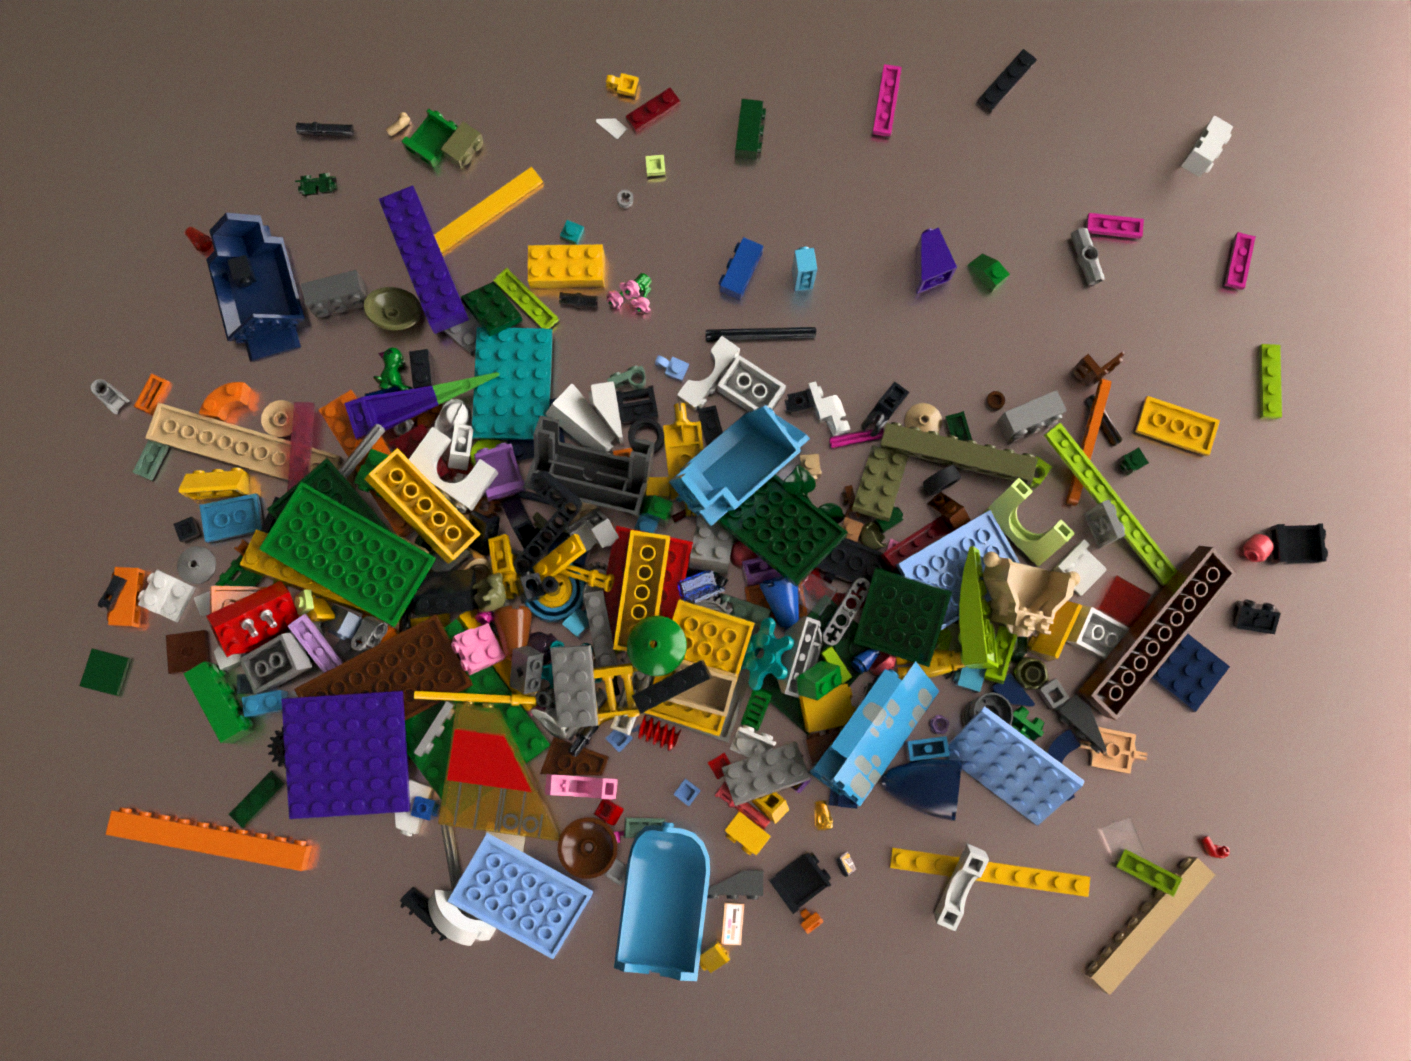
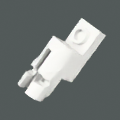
(829, 410)

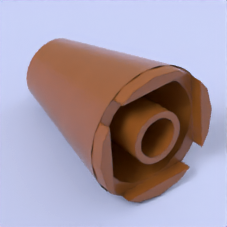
(513, 628)

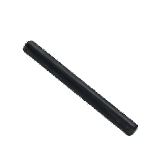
(761, 333)

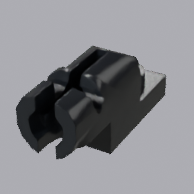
(885, 408)

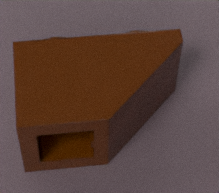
(949, 510)

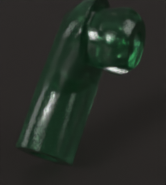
(1021, 650)

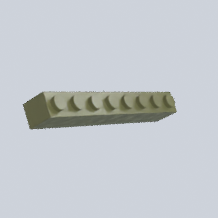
(962, 454)

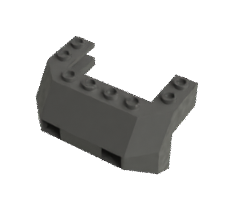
(592, 474)

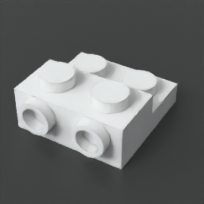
(166, 595)

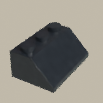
(446, 592)

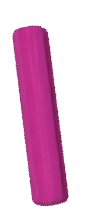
(853, 438)

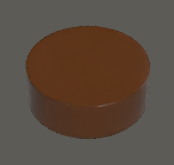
(995, 400)

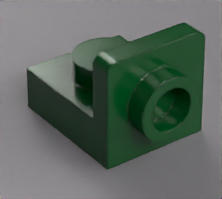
(1132, 461)

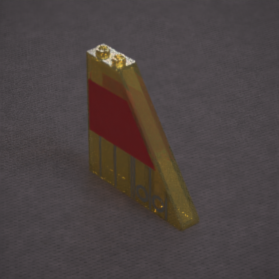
(488, 779)

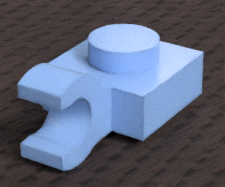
(674, 368)

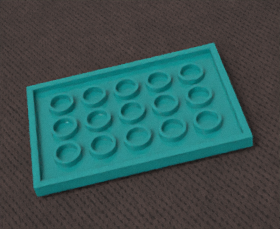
(521, 393)

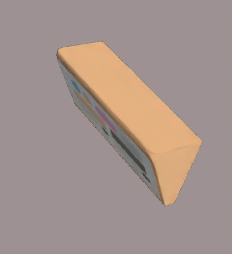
(732, 923)

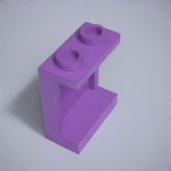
(509, 477)

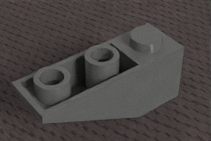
(1081, 718)
(745, 883)

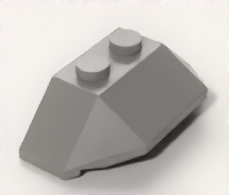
(804, 653)

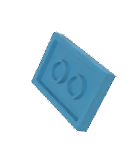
(231, 517)

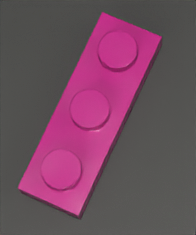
(1115, 225)
(1240, 261)

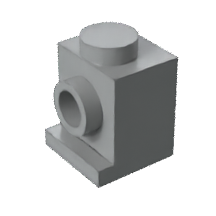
(1056, 688)

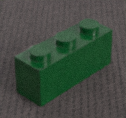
(750, 129)

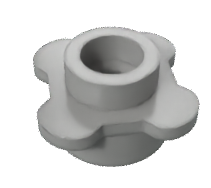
(398, 429)

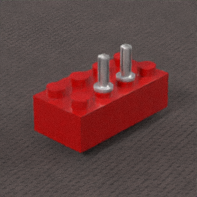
(253, 619)

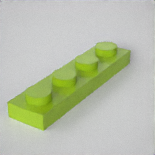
(525, 299)
(1270, 381)

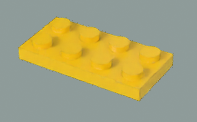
(1177, 426)

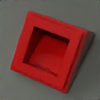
(609, 811)

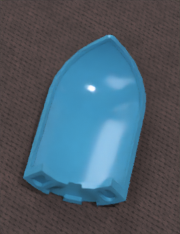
(664, 903)

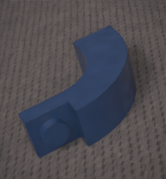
(1061, 746)

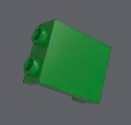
(430, 138)

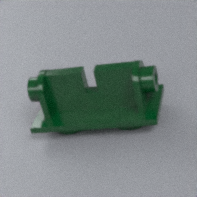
(309, 184)

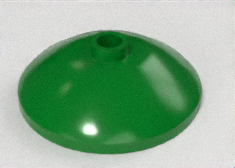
(669, 650)

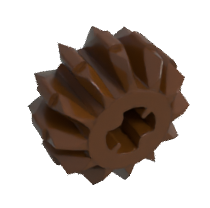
(492, 509)

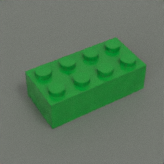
(219, 702)

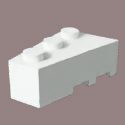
(1208, 146)

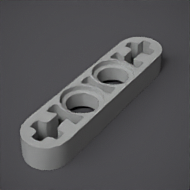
(843, 610)

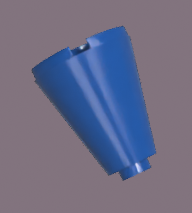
(782, 599)

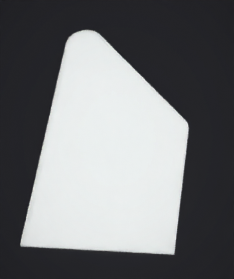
(613, 126)

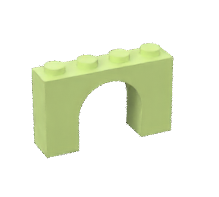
(1035, 546)

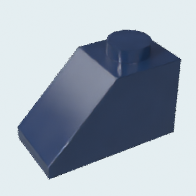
(1012, 692)

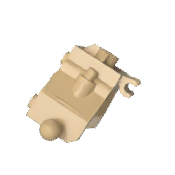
(1025, 595)

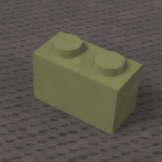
(462, 145)

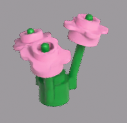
(632, 289)

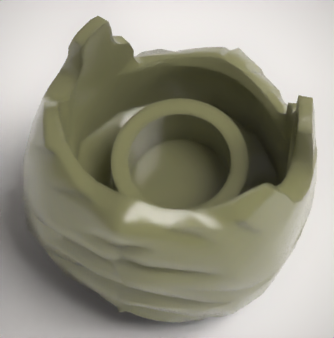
(490, 593)
(1031, 673)

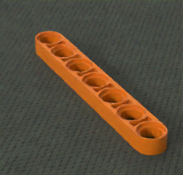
(1090, 435)

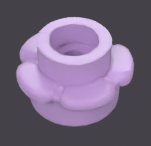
(944, 724)

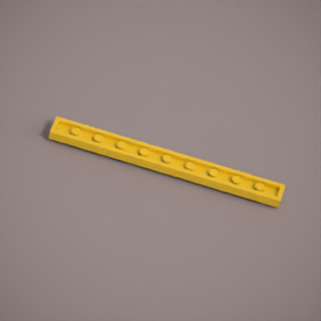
(993, 873)

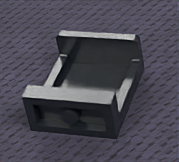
(1298, 544)
(800, 881)

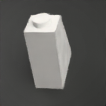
(404, 821)

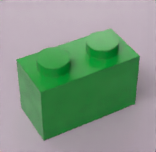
(819, 680)

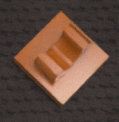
(811, 921)

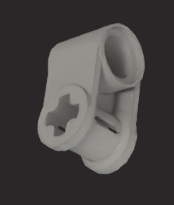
(110, 397)
(369, 633)

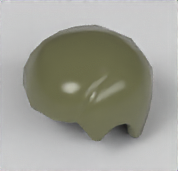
(871, 536)

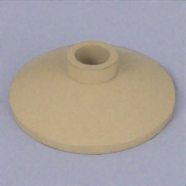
(920, 410)
(271, 418)

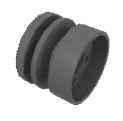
(994, 702)

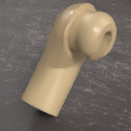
(403, 121)

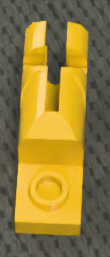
(502, 562)

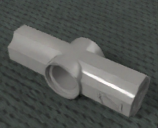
(1091, 267)

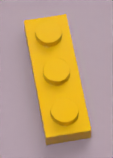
(560, 557)

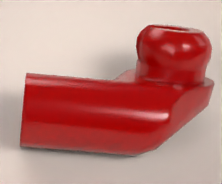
(1214, 850)

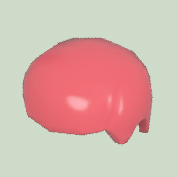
(741, 553)
(882, 662)

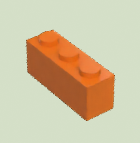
(127, 610)

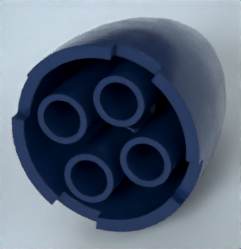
(926, 786)

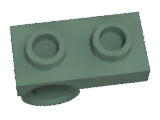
(627, 377)

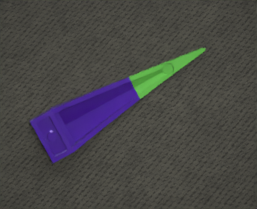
(399, 406)

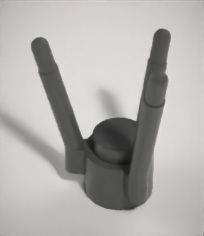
(546, 698)

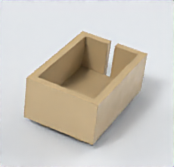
(710, 695)

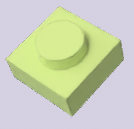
(655, 165)
(304, 602)

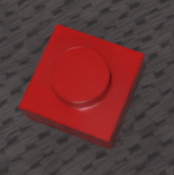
(717, 764)

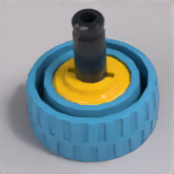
(561, 597)

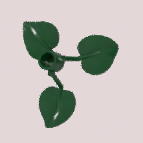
(802, 482)

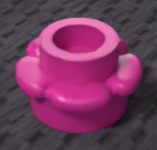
(484, 617)

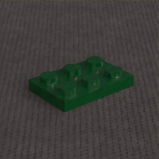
(491, 308)

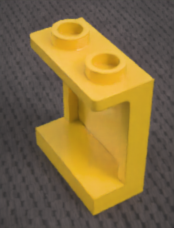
(829, 711)

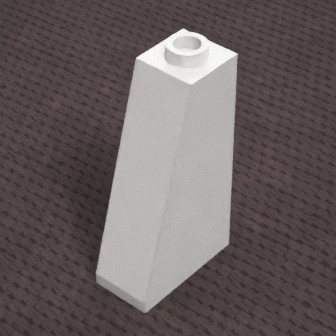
(581, 420)

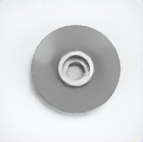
(202, 571)

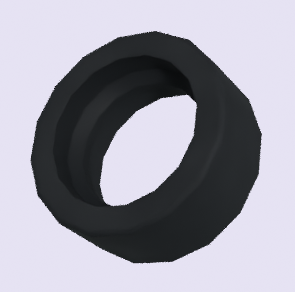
(646, 422)
(942, 480)

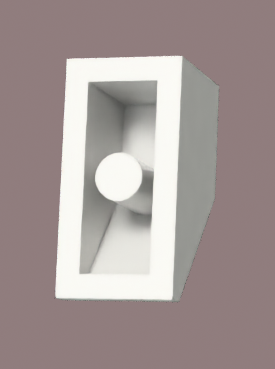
(460, 447)

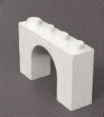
(465, 492)

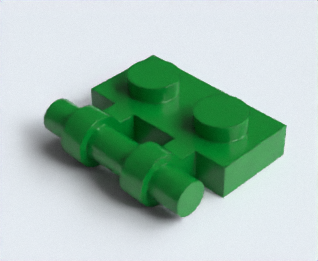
(246, 578)

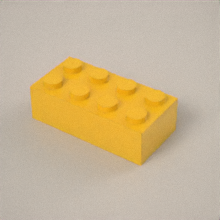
(565, 266)

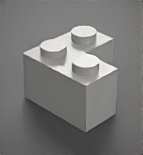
(592, 529)

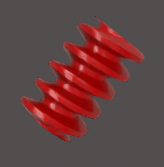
(658, 733)

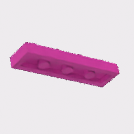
(887, 100)

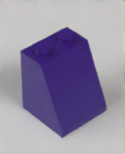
(933, 261)

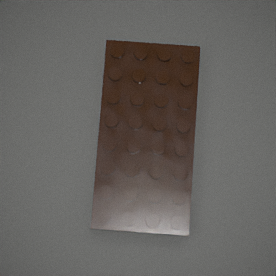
(407, 662)

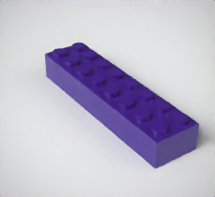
(423, 259)

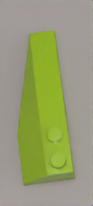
(975, 629)

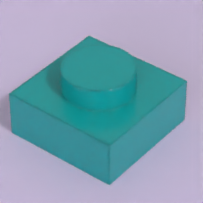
(571, 232)

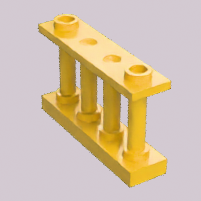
(607, 674)

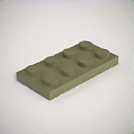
(880, 483)

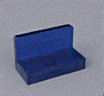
(699, 587)

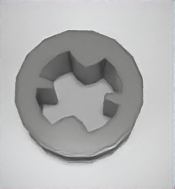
(625, 193)

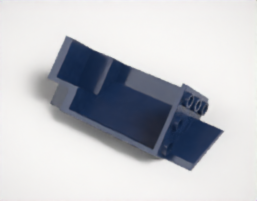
(266, 310)

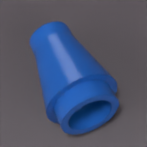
(864, 660)

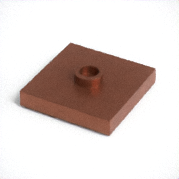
(186, 650)

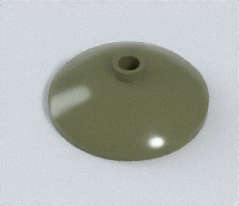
(392, 308)

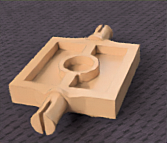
(1120, 751)

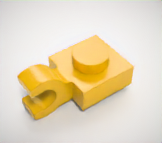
(625, 84)

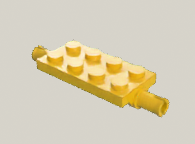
(682, 443)

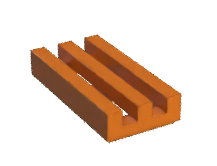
(155, 394)

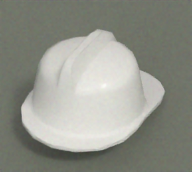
(452, 413)
(549, 722)

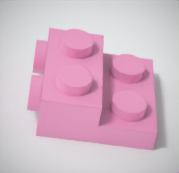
(477, 649)

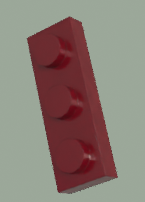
(653, 110)

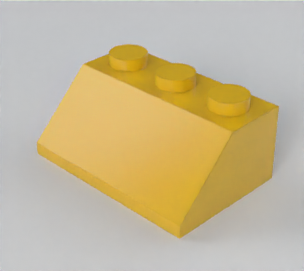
(215, 484)
(1050, 646)

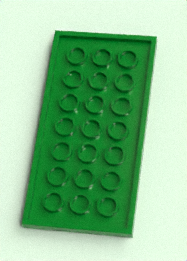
(347, 554)

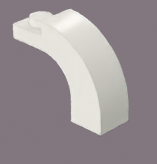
(454, 923)

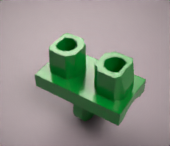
(1025, 727)

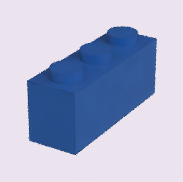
(740, 268)

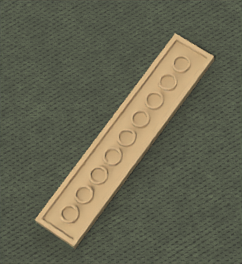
(226, 442)

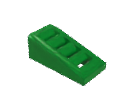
(751, 718)

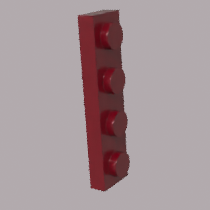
(915, 542)

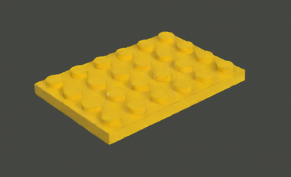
(722, 645)

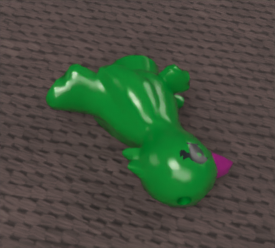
(390, 375)

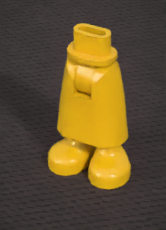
(942, 663)

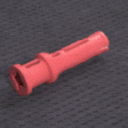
(745, 808)

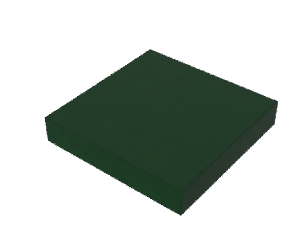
(105, 672)

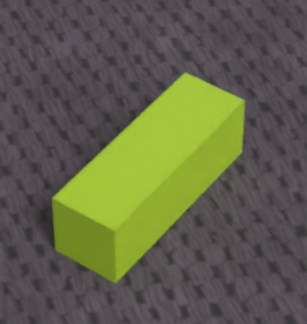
(830, 656)

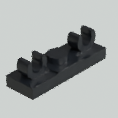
(419, 905)

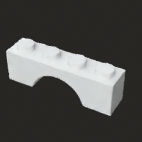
(695, 392)
(224, 663)
(952, 903)

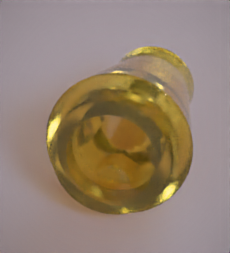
(823, 817)

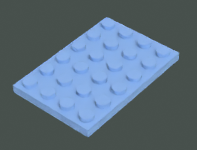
(945, 559)
(1013, 766)
(520, 896)

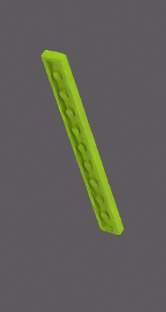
(1102, 491)

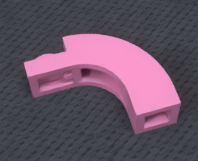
(580, 786)

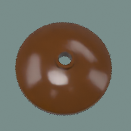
(574, 855)

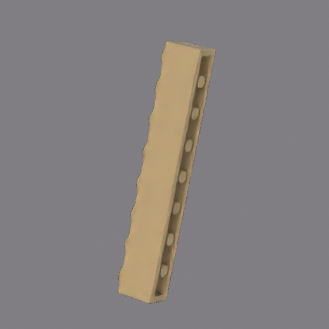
(1148, 926)

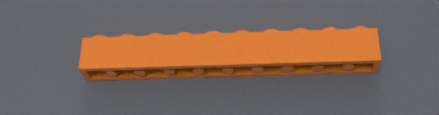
(209, 840)

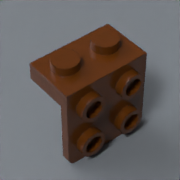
(1090, 371)

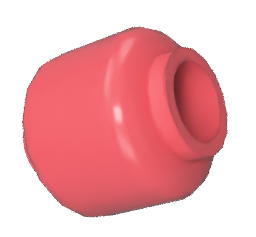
(1258, 548)

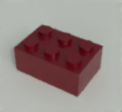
(410, 441)

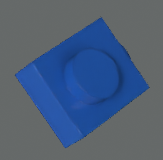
(425, 808)

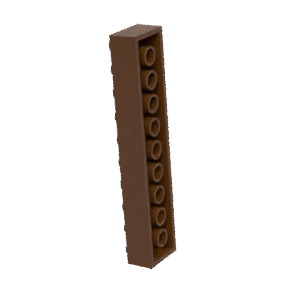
(1157, 632)

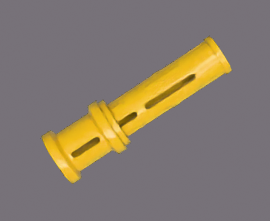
(592, 579)

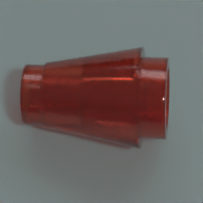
(199, 240)

